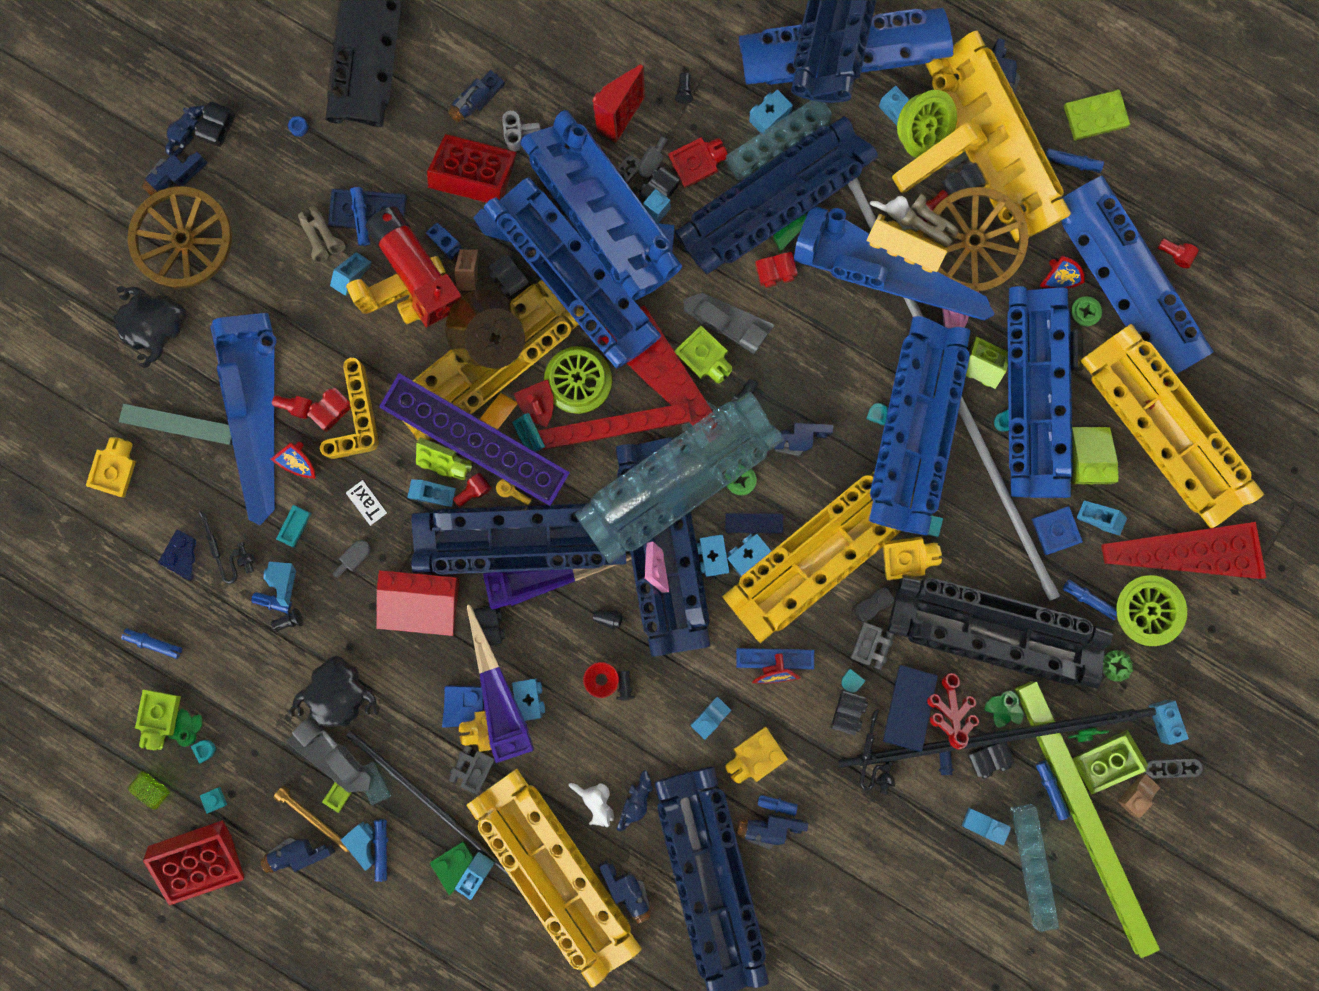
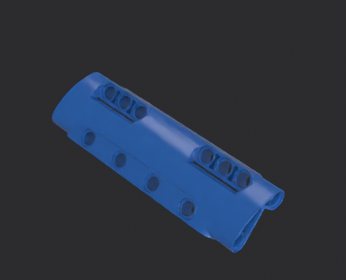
(921, 41)
(573, 273)
(1132, 275)
(1038, 393)
(919, 426)

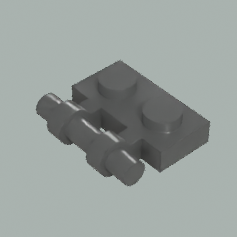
(866, 645)
(477, 772)

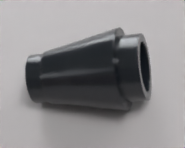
(610, 619)

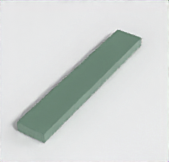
(175, 424)

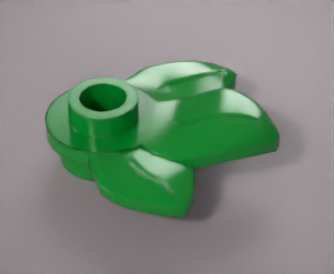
(1005, 712)
(186, 724)
(1087, 734)

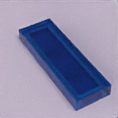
(753, 523)

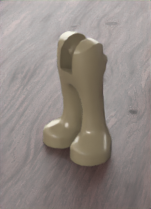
(940, 223)
(334, 245)

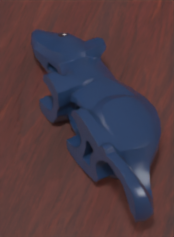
(180, 131)
(636, 806)

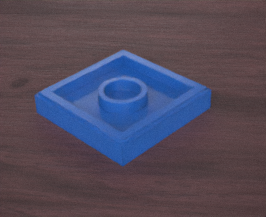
(1057, 530)

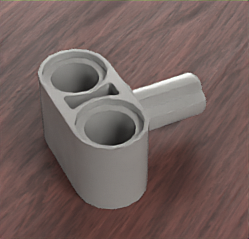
(516, 130)

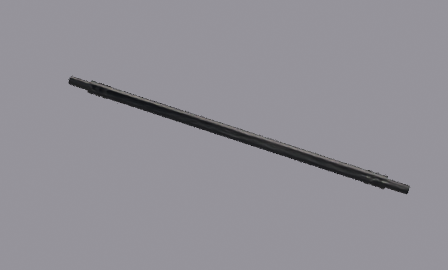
(1004, 736)

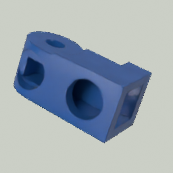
(444, 240)

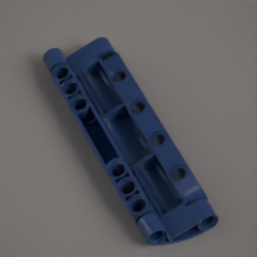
(846, 33)
(775, 195)
(512, 545)
(685, 620)
(712, 881)

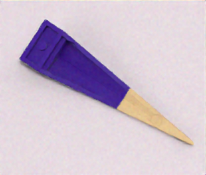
(519, 586)
(505, 722)

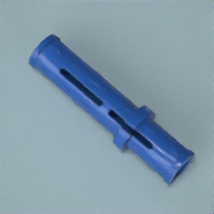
(1080, 162)
(360, 216)
(1085, 596)
(143, 640)
(1049, 781)
(380, 841)

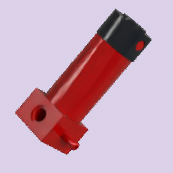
(431, 292)

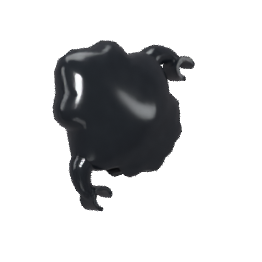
(148, 322)
(334, 694)

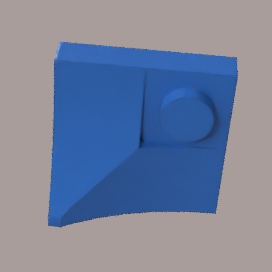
(461, 704)

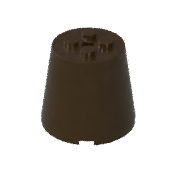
(475, 319)

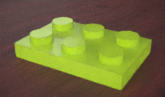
(1096, 115)

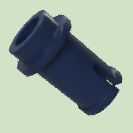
(946, 763)

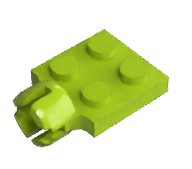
(704, 355)
(441, 460)
(156, 718)

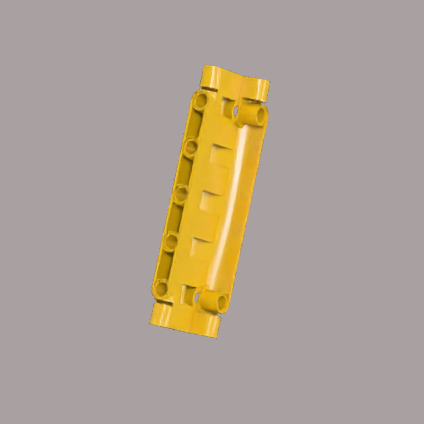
(1013, 156)

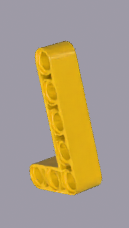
(966, 137)
(383, 293)
(358, 415)

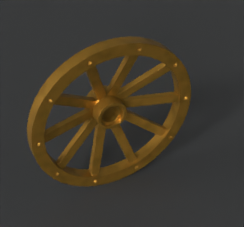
(1020, 223)
(177, 235)

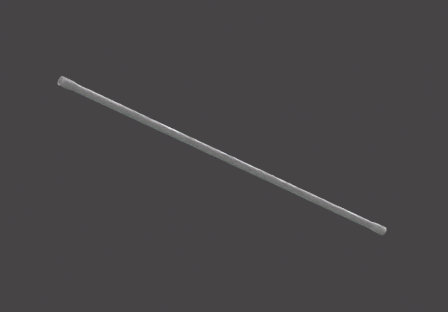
(1047, 583)

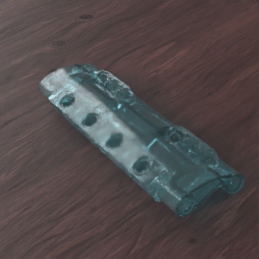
(679, 477)

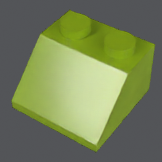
(987, 363)

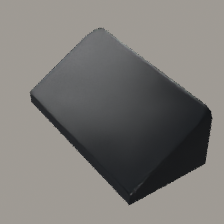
(1076, 350)

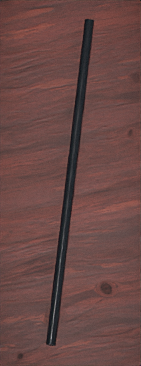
(425, 799)

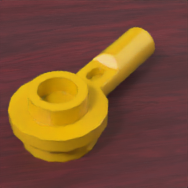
(507, 489)

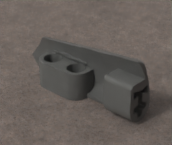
(726, 319)
(331, 758)

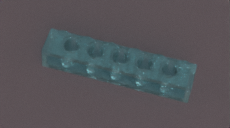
(813, 109)
(1035, 867)

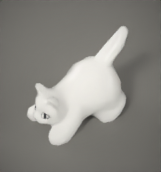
(896, 209)
(595, 800)

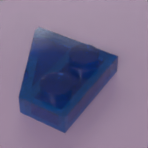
(180, 554)

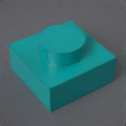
(213, 800)

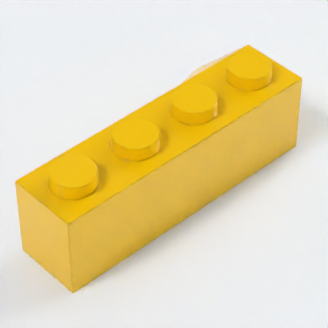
(906, 244)

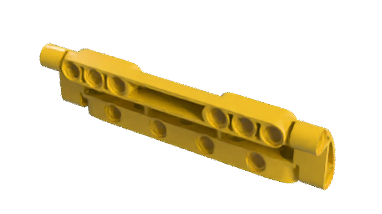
(457, 376)
(1172, 425)
(815, 553)
(553, 876)

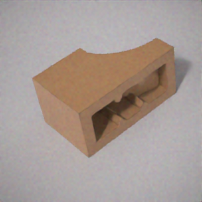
(467, 270)
(1139, 796)

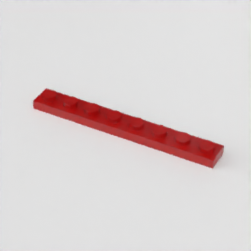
(615, 426)

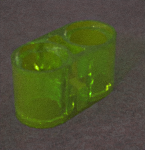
(148, 790)

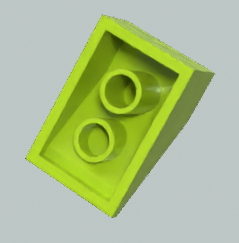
(1093, 456)
(1110, 762)

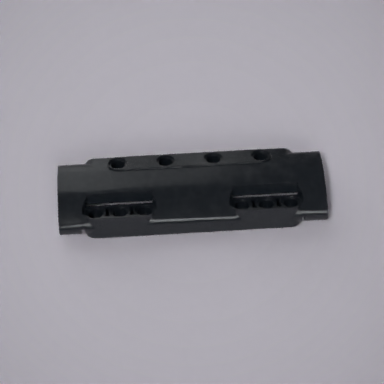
(362, 28)
(999, 630)

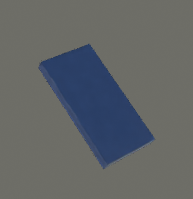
(341, 200)
(909, 708)

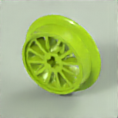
(913, 131)
(602, 386)
(1177, 610)

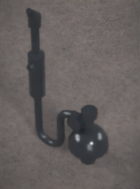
(245, 559)
(885, 779)

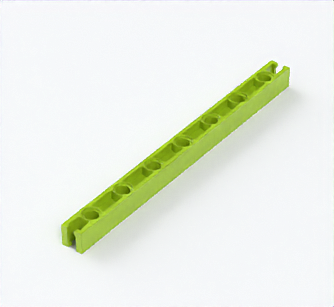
(1088, 823)

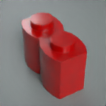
(776, 269)
(329, 409)

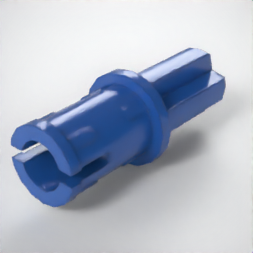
(270, 602)
(777, 805)

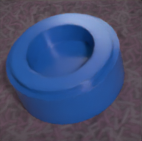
(298, 126)

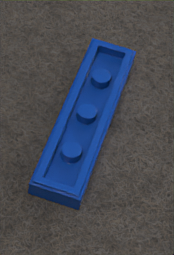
(766, 657)

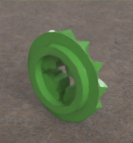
(1094, 309)
(750, 484)
(1110, 671)

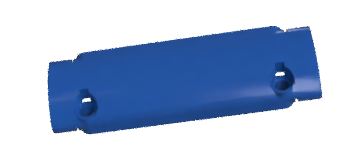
(601, 206)

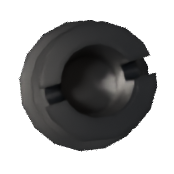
(684, 92)
(289, 620)
(624, 686)

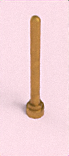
(283, 795)

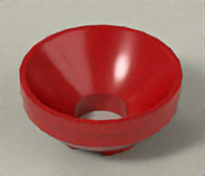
(595, 689)

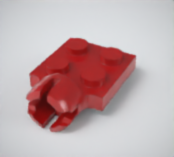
(697, 160)

